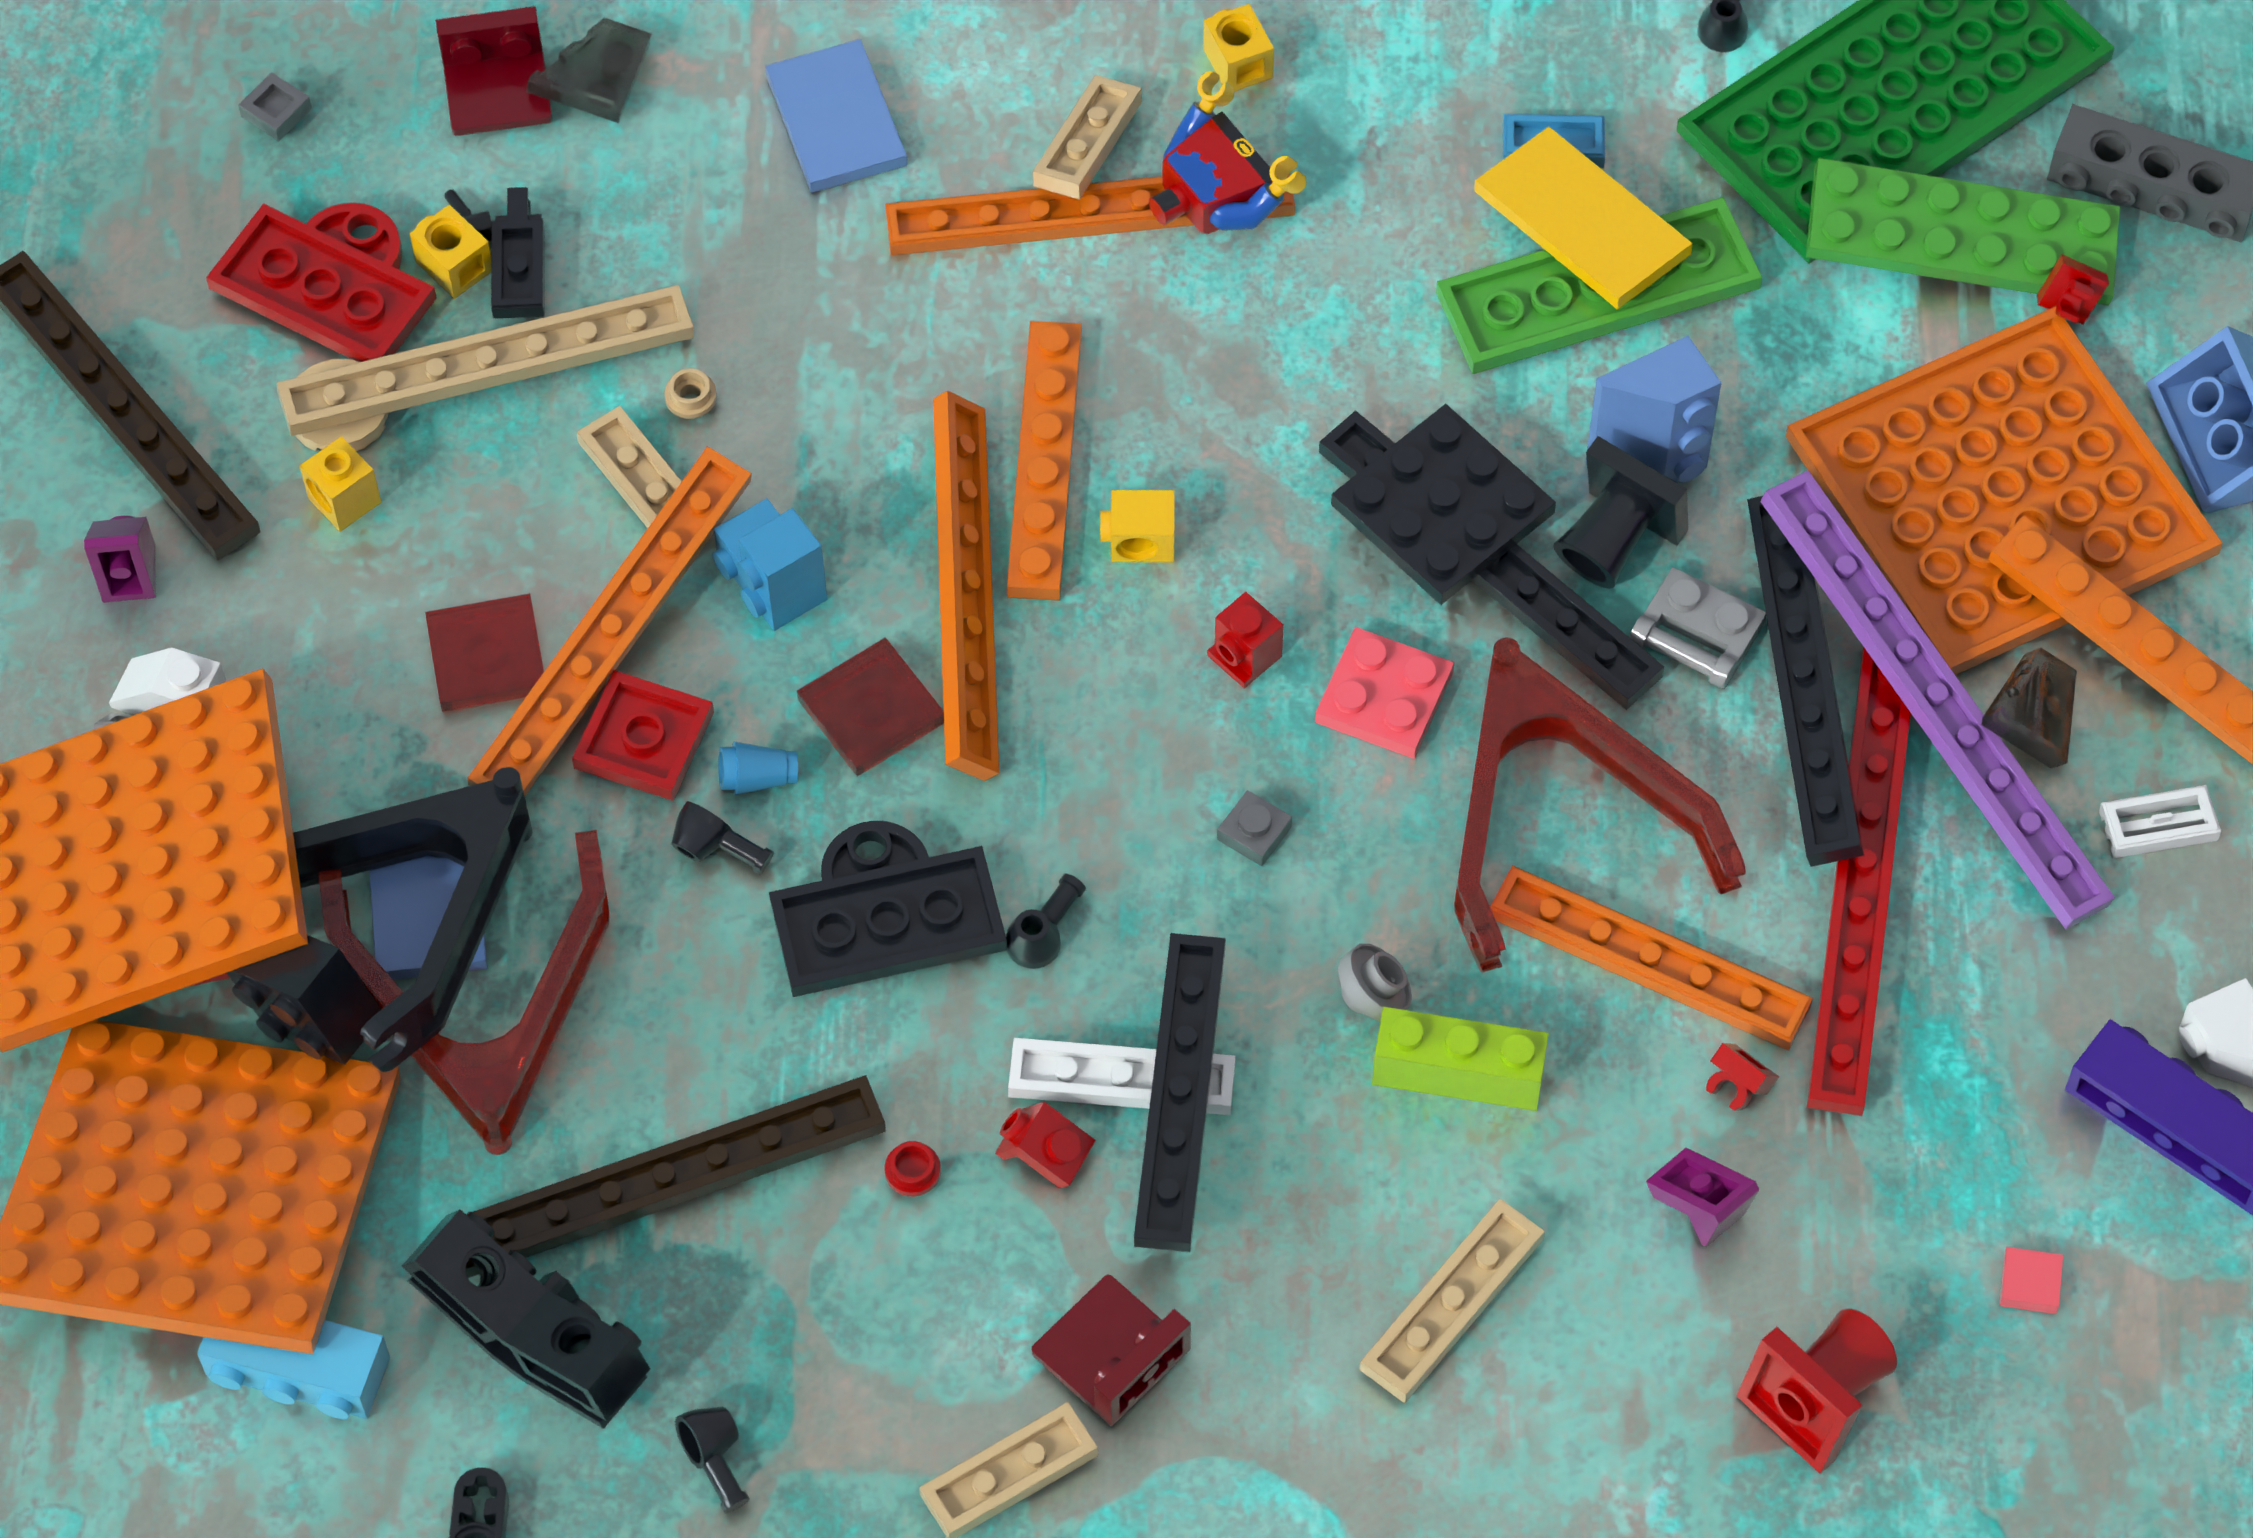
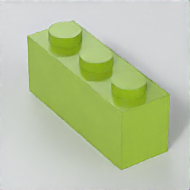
(1459, 1058)

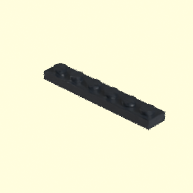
(1180, 1093)

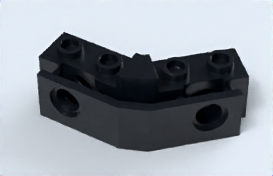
(528, 1324)

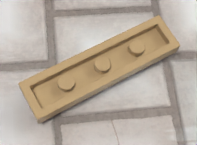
(1452, 1300)

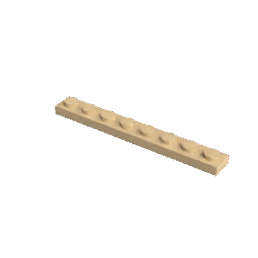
(484, 360)

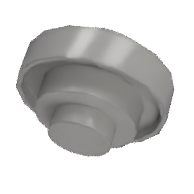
(1373, 981)

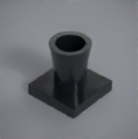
(1626, 504)

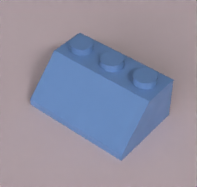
(1660, 410)
(2210, 417)

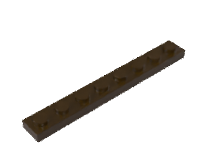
(124, 408)
(684, 1169)

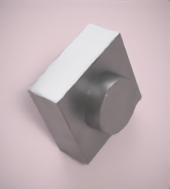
(275, 106)
(1254, 828)

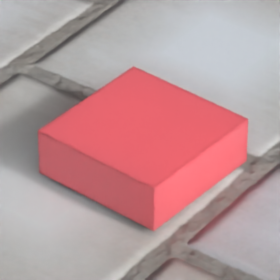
(2031, 1280)

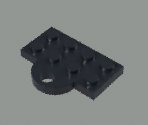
(885, 911)

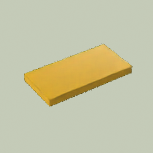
(1583, 217)

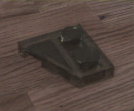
(595, 71)
(2036, 708)

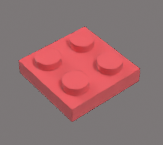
(1384, 692)

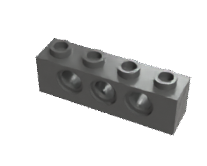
(2138, 155)

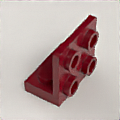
(489, 68)
(1112, 1348)

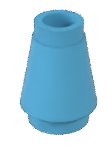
(755, 768)

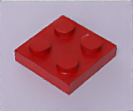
(643, 735)

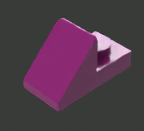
(1704, 1191)

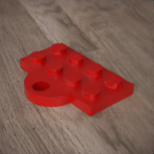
(325, 280)

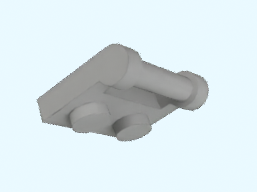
(1704, 616)

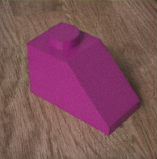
(122, 558)

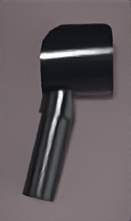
(480, 221)

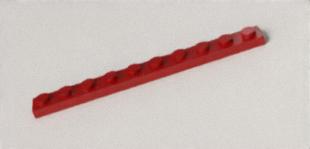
(1860, 900)

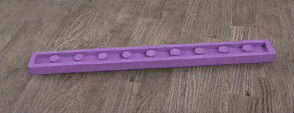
(1937, 700)

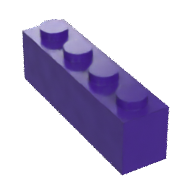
(2168, 1109)

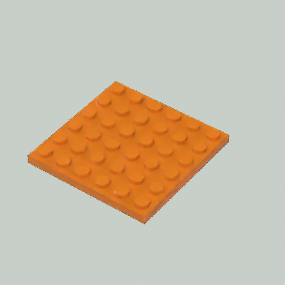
(1969, 445)
(144, 859)
(193, 1185)

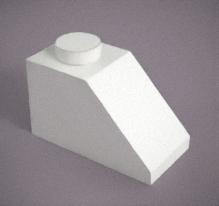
(164, 678)
(2221, 1032)

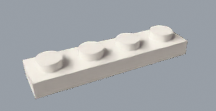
(1101, 1074)

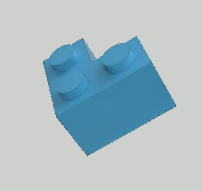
(773, 562)

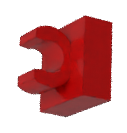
(2072, 289)
(1744, 1071)

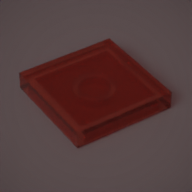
(484, 651)
(871, 706)

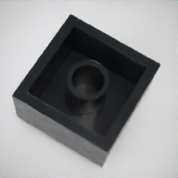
(308, 999)

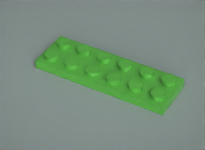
(1954, 228)
(1542, 306)

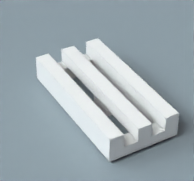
(2161, 840)

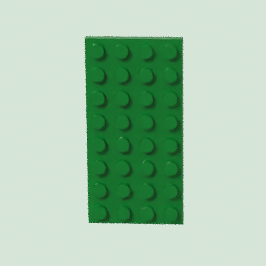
(1888, 90)

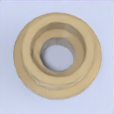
(690, 382)

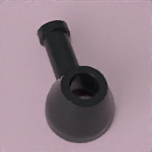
(1722, 32)
(702, 832)
(1042, 948)
(705, 1438)

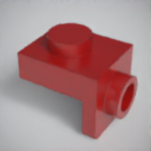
(1045, 1142)

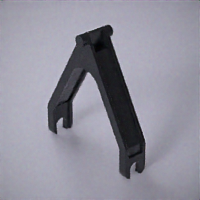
(471, 826)

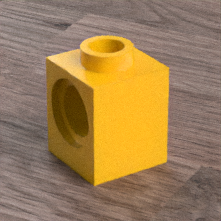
(1238, 47)
(452, 268)
(340, 483)
(1139, 526)

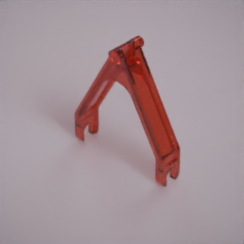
(1533, 705)
(495, 1077)

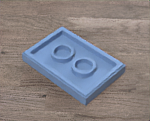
(836, 116)
(408, 909)

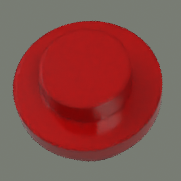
(912, 1168)

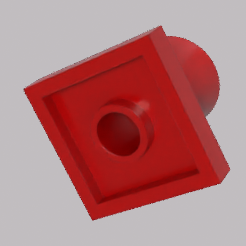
(1812, 1392)

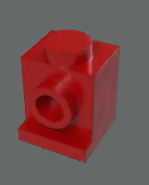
(1246, 640)

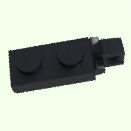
(518, 260)

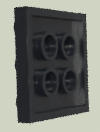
(1443, 503)

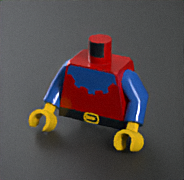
(1217, 173)

